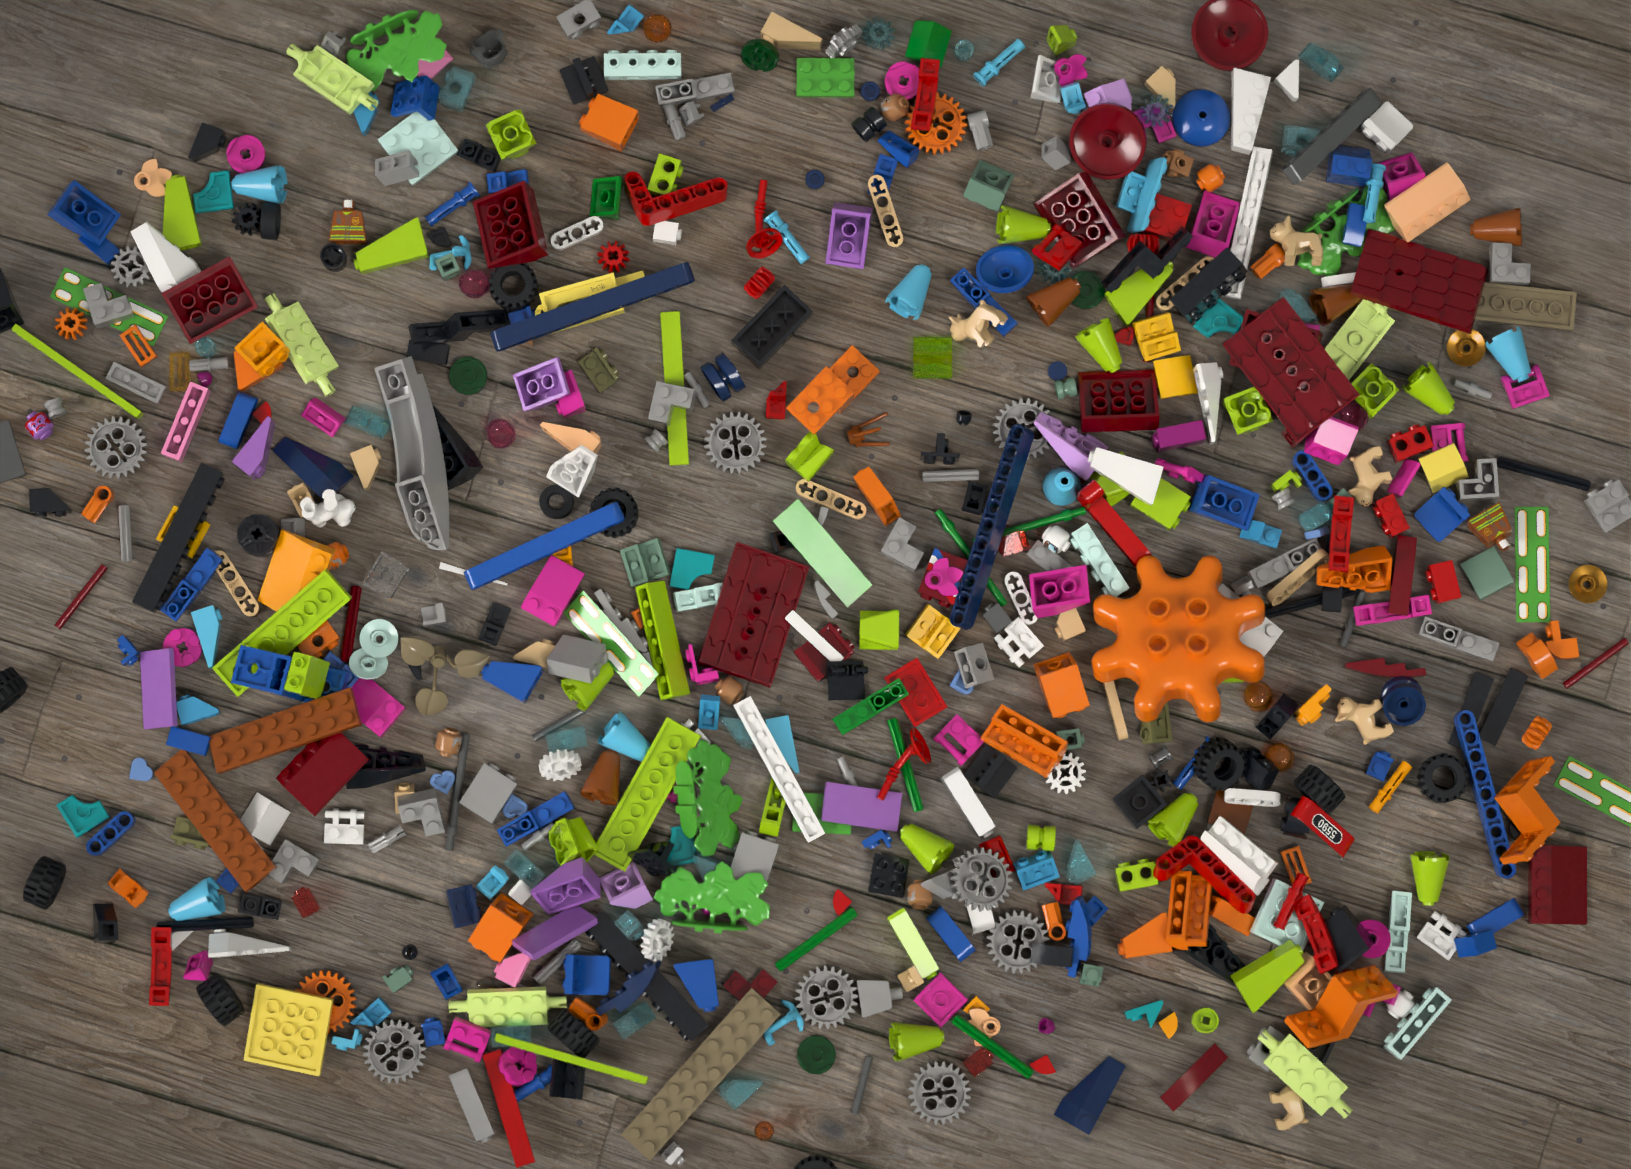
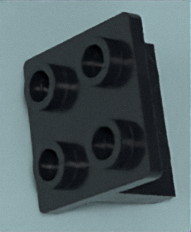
(583, 79)
(941, 452)
(990, 771)
(654, 858)
(567, 1080)

